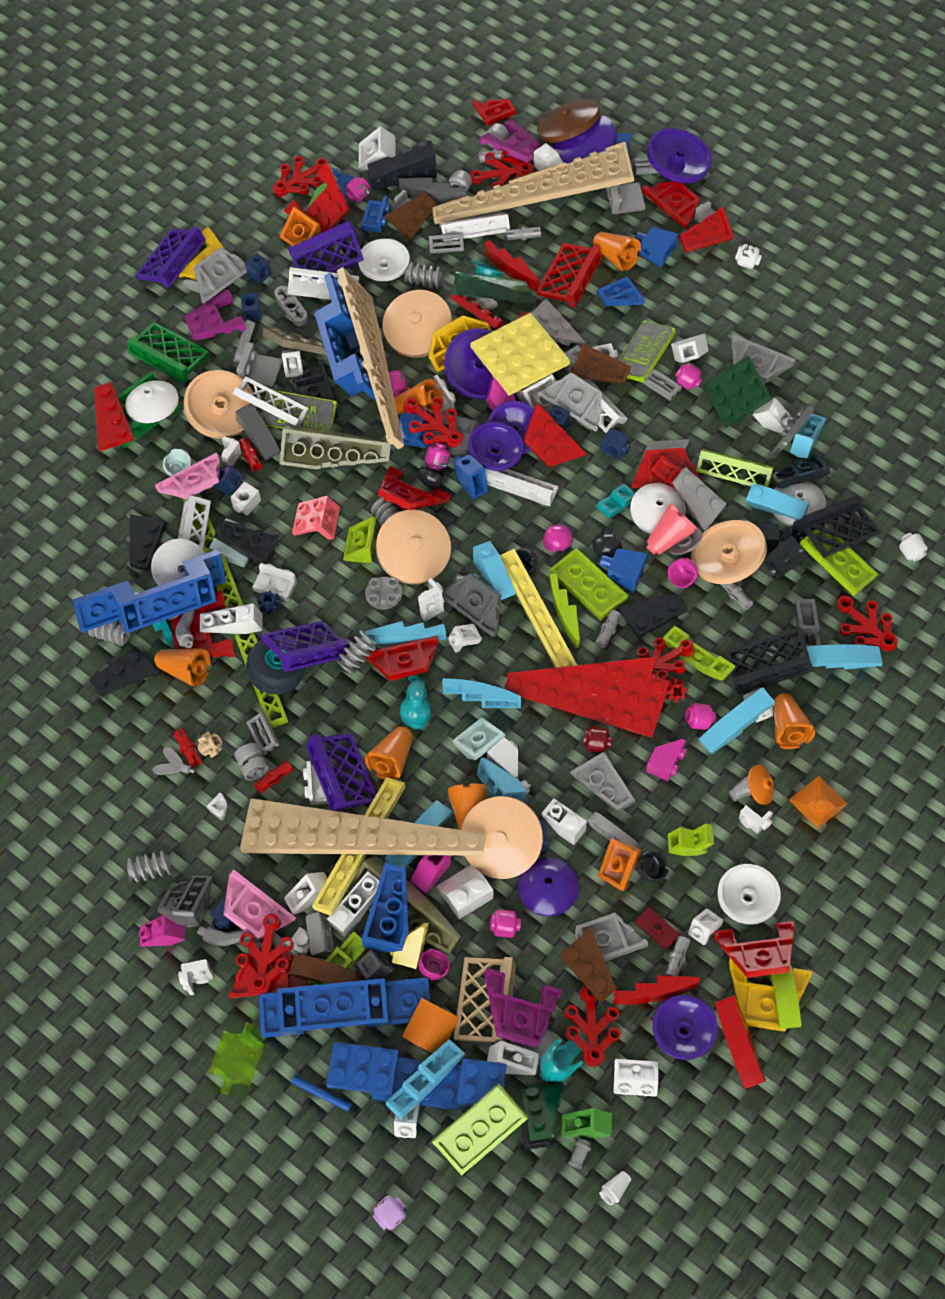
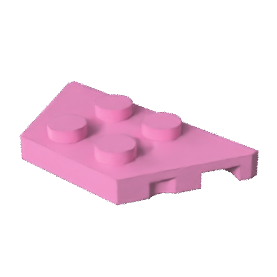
(192, 479)
(249, 905)

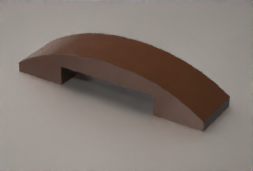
(321, 971)

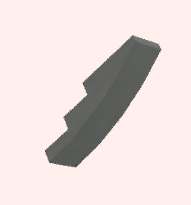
(438, 191)

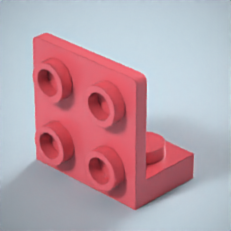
(317, 515)

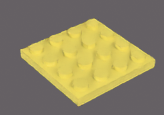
(520, 353)

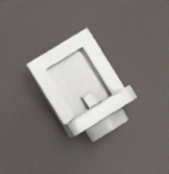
(754, 821)

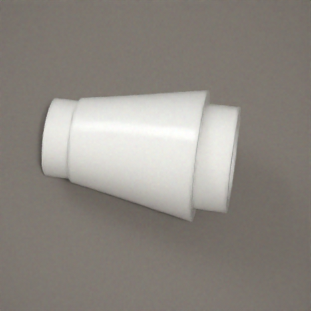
(614, 1189)

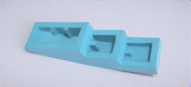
(398, 634)
(845, 656)
(476, 691)
(736, 720)
(433, 816)
(425, 1079)

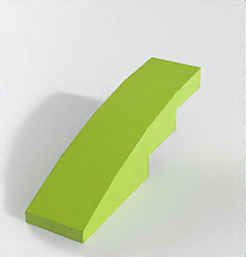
(566, 614)
(346, 955)

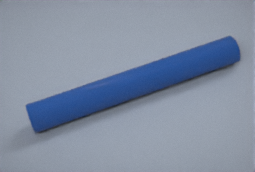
(321, 1093)

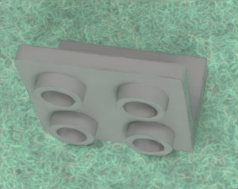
(625, 198)
(258, 367)

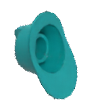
(483, 268)

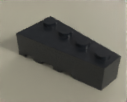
(416, 163)

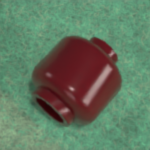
(597, 740)

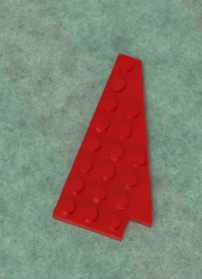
(606, 692)

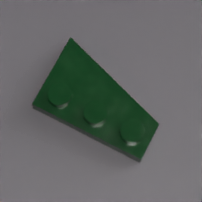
(541, 1108)

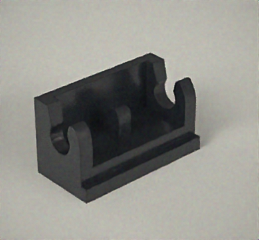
(785, 557)

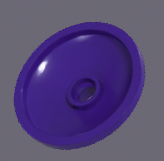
(514, 414)
(495, 438)
(548, 898)
(687, 1014)

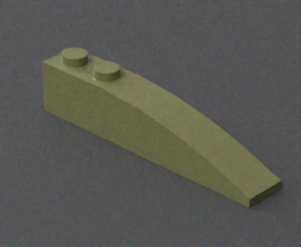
(325, 449)
(420, 909)

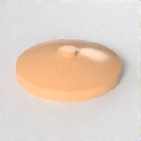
(412, 320)
(212, 405)
(413, 546)
(729, 552)
(510, 833)

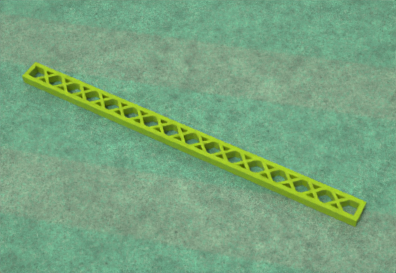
(247, 644)

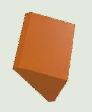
(299, 228)
(619, 864)
(430, 1026)

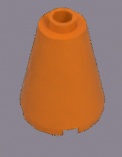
(618, 249)
(423, 393)
(184, 664)
(791, 723)
(390, 754)
(466, 798)

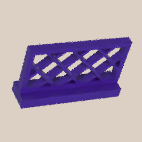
(322, 243)
(175, 262)
(308, 654)
(326, 772)

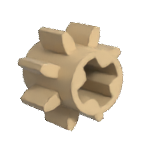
(209, 744)

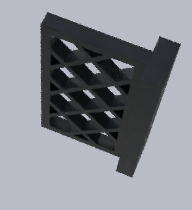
(831, 515)
(772, 672)

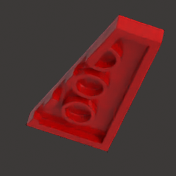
(474, 308)

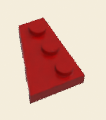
(709, 232)

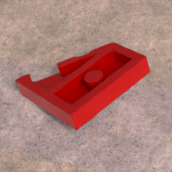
(494, 110)

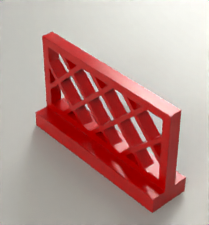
(584, 274)

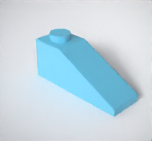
(807, 436)
(776, 502)
(492, 569)
(499, 781)

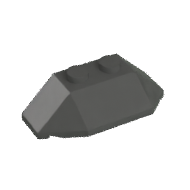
(465, 427)
(187, 901)

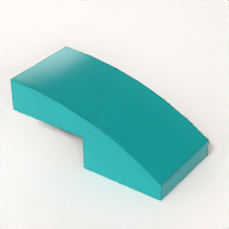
(616, 502)
(166, 631)

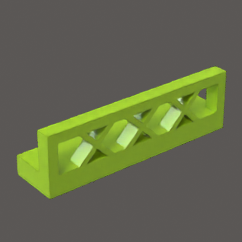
(736, 462)

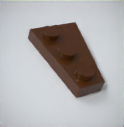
(412, 215)
(598, 366)
(589, 965)

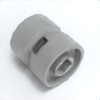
(251, 761)

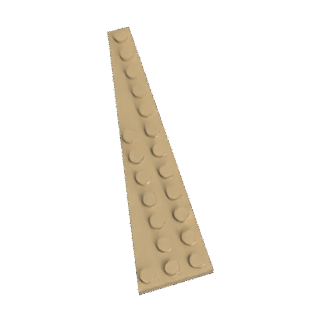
(562, 180)
(371, 348)
(308, 830)

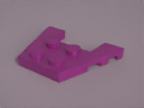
(519, 145)
(207, 321)
(518, 1018)

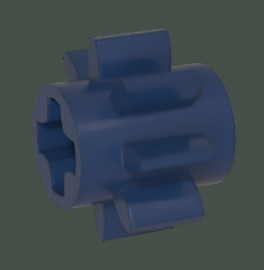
(269, 602)

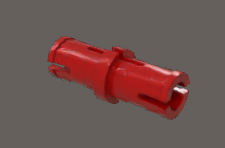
(250, 454)
(187, 747)
(273, 777)

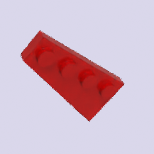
(110, 418)

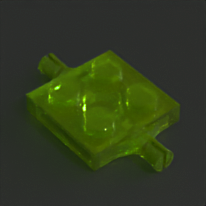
(236, 1058)

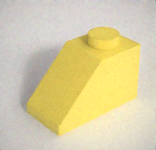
(413, 947)

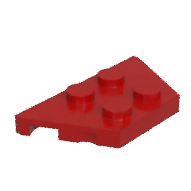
(674, 200)
(549, 440)
(676, 455)
(405, 658)
(241, 985)

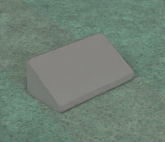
(319, 934)

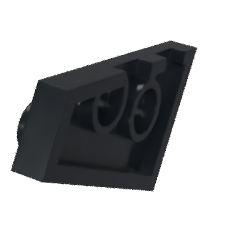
(805, 470)
(248, 542)
(651, 614)
(124, 671)

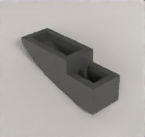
(257, 431)
(808, 622)

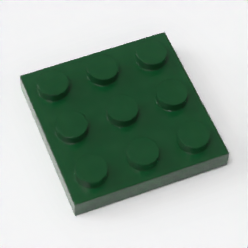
(737, 391)

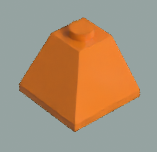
(818, 802)

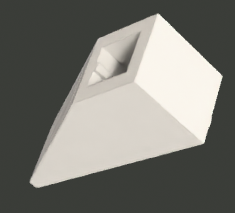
(233, 620)
(354, 905)

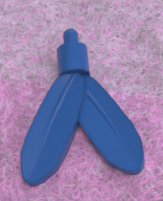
(342, 179)

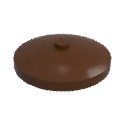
(568, 120)

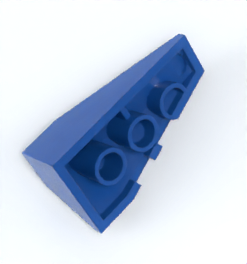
(388, 917)

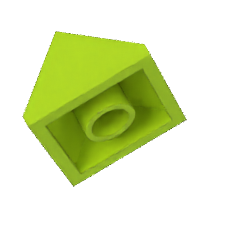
(361, 541)

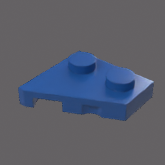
(620, 293)

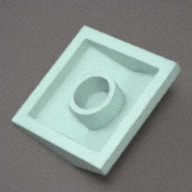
(478, 739)

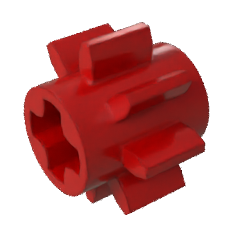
(680, 690)

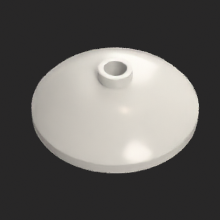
(384, 260)
(151, 401)
(810, 494)
(644, 507)
(170, 556)
(750, 882)

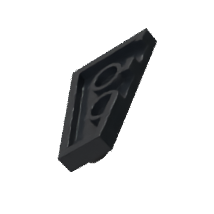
(144, 540)

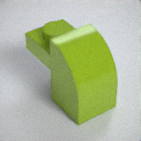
(691, 842)

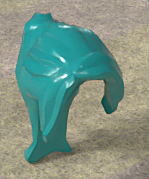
(415, 709)
(557, 1061)

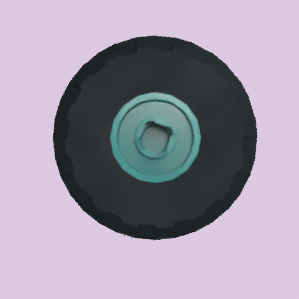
(266, 670)

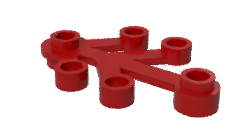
(503, 170)
(283, 186)
(435, 423)
(868, 626)
(685, 649)
(264, 956)
(591, 1029)

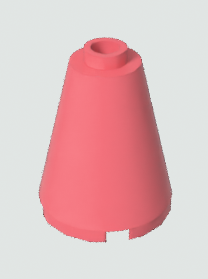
(669, 530)

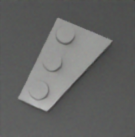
(700, 499)
(604, 782)

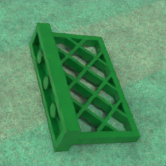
(159, 359)

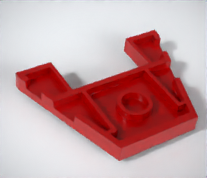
(329, 206)
(406, 495)
(204, 639)
(761, 956)

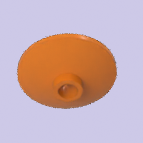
(761, 784)

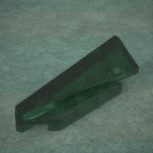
(492, 287)

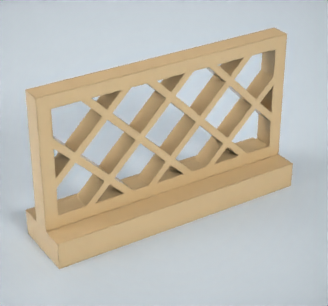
(508, 967)

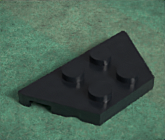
(314, 383)

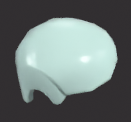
(176, 461)

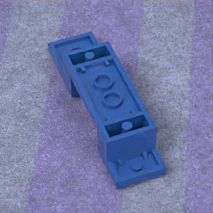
(333, 323)
(155, 604)
(340, 1005)
(384, 1072)

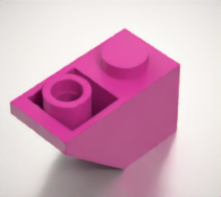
(497, 395)
(665, 759)
(429, 871)
(161, 932)

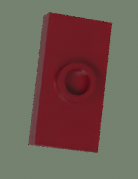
(657, 928)

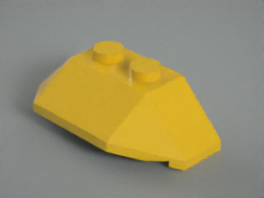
(443, 337)

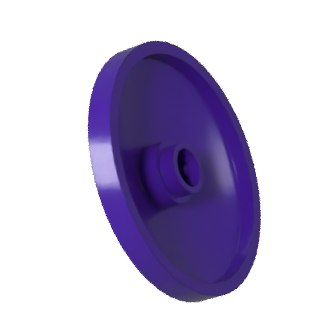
(594, 139)
(679, 155)
(464, 368)

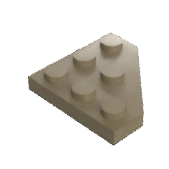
(293, 341)

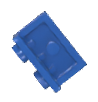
(374, 215)

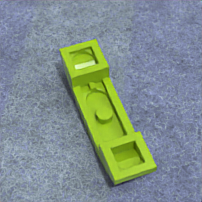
(701, 660)
(786, 1000)

